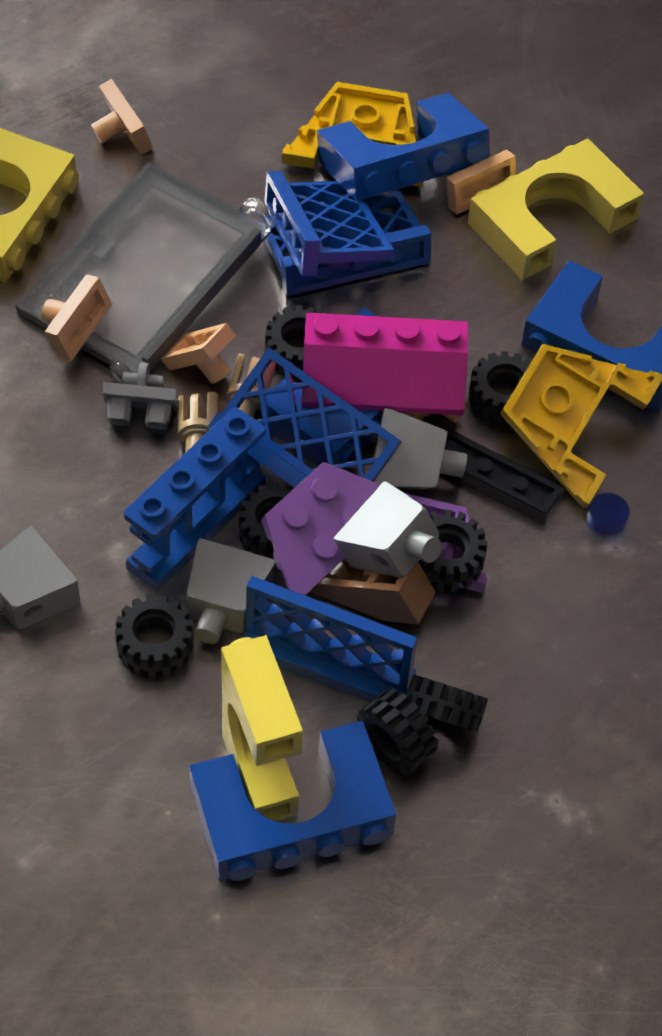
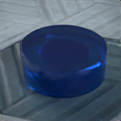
(608, 513)

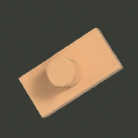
(120, 120)
(480, 176)
(77, 318)
(203, 350)

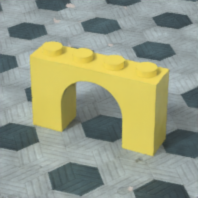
(575, 174)
(45, 179)
(260, 726)

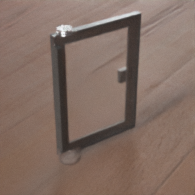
(161, 260)

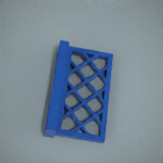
(300, 227)
(410, 247)
(275, 456)
(331, 661)

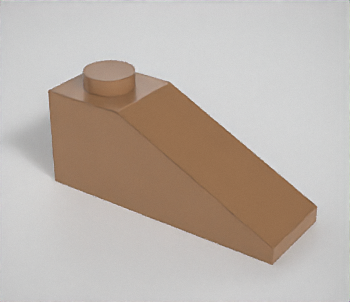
(379, 594)

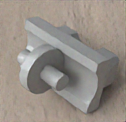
(140, 392)

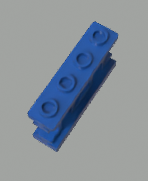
(194, 498)

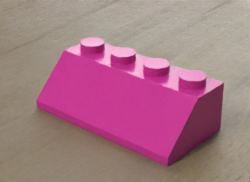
(387, 362)

